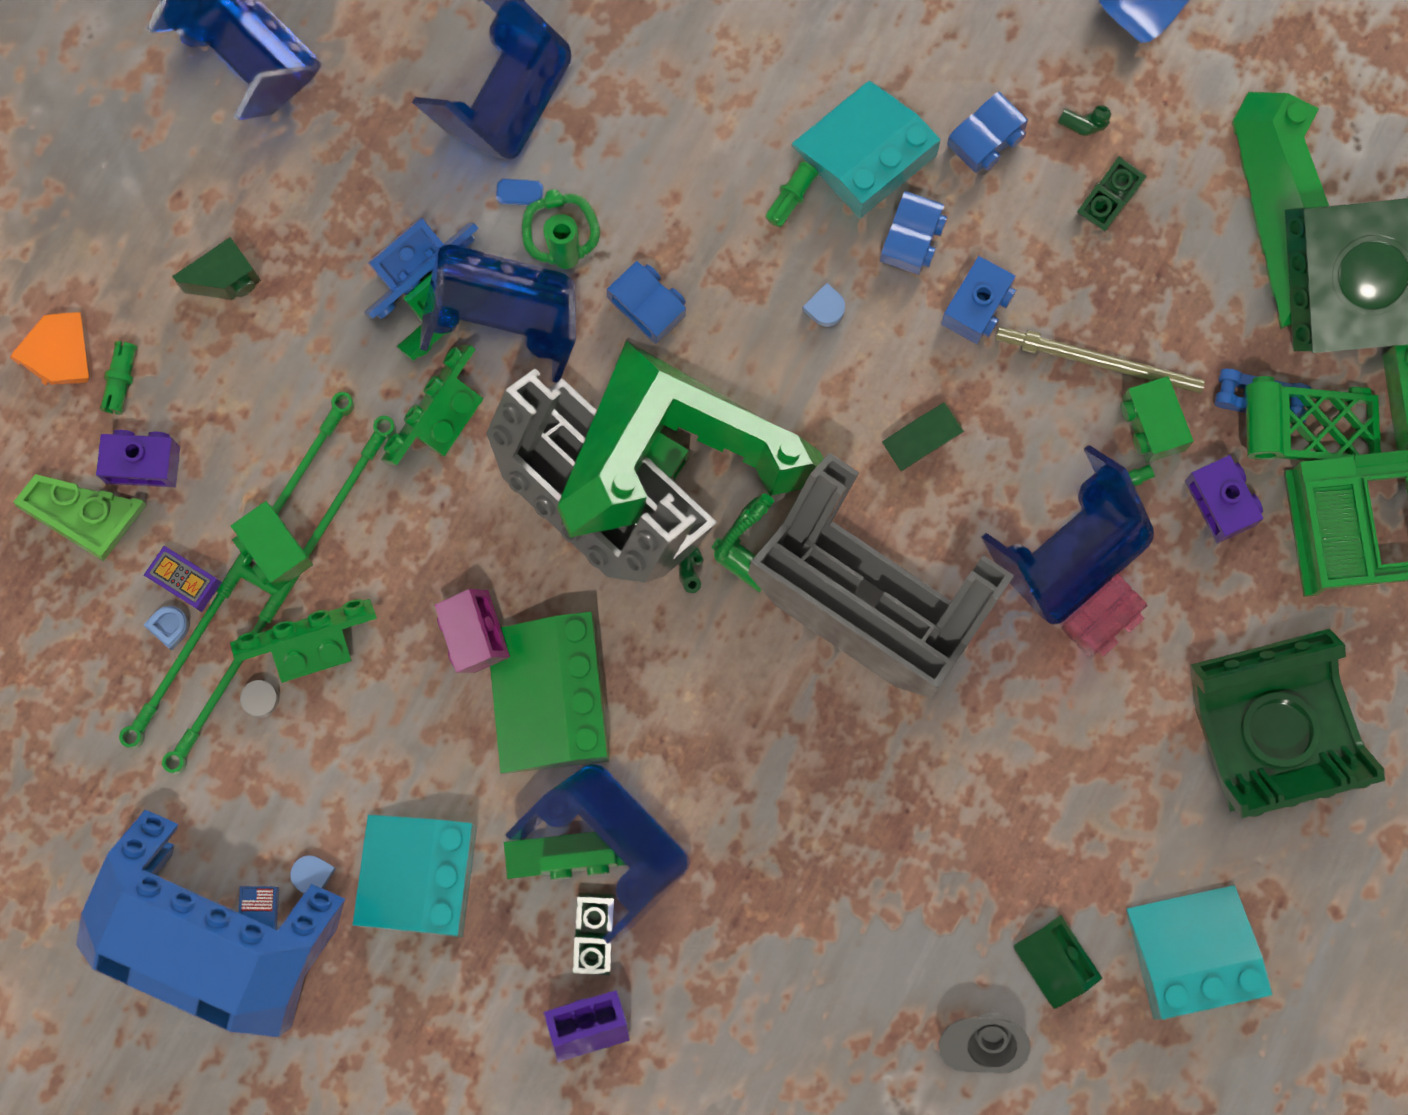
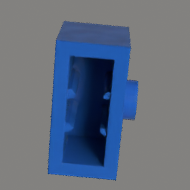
(978, 301)

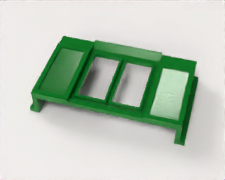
(1336, 520)

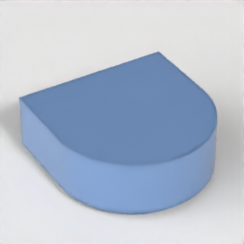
(825, 307)
(169, 625)
(310, 871)

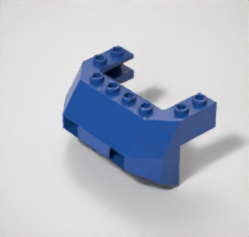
(194, 948)

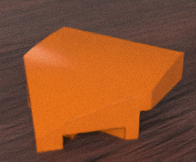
(55, 350)

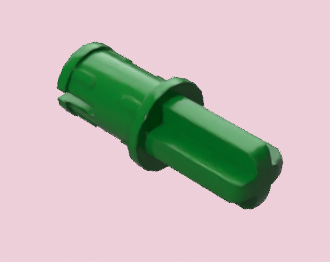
(791, 194)

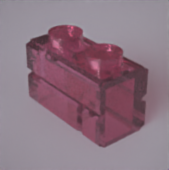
(1104, 616)

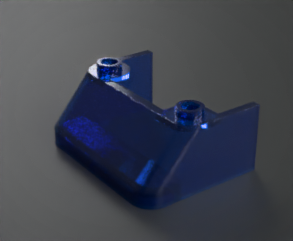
(249, 42)
(516, 88)
(504, 297)
(1084, 551)
(626, 826)

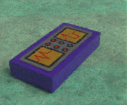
(182, 578)

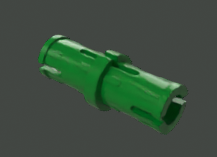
(118, 378)

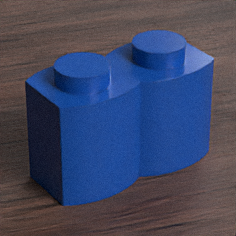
(988, 132)
(913, 232)
(646, 301)

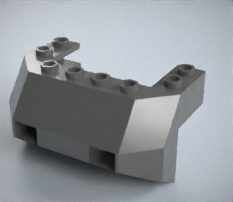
(536, 447)
(863, 597)

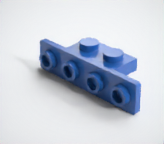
(408, 260)

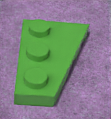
(79, 514)

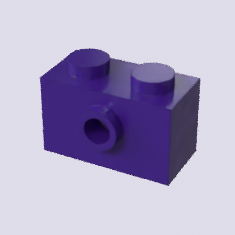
(138, 459)
(1224, 498)
(587, 1026)

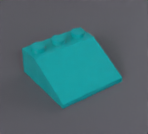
(868, 147)
(415, 875)
(1197, 953)

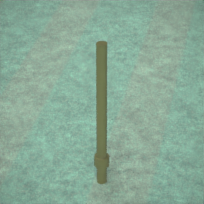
(1033, 342)

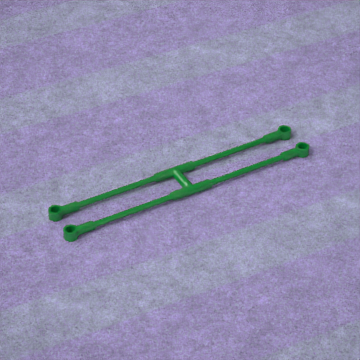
(241, 569)

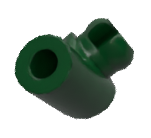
(1086, 124)
(687, 573)

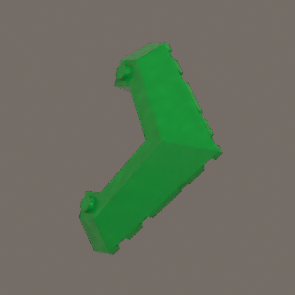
(1278, 176)
(633, 410)

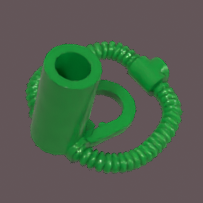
(560, 230)
(730, 552)

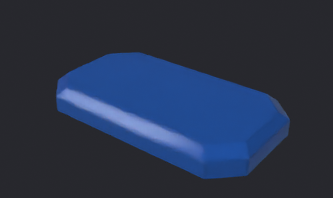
(518, 191)

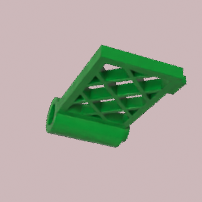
(1270, 419)

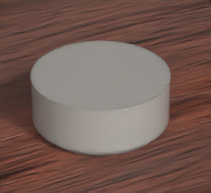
(259, 698)

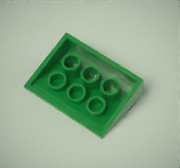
(549, 695)

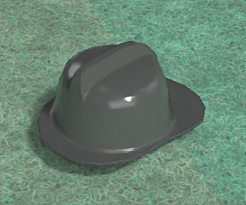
(984, 1044)

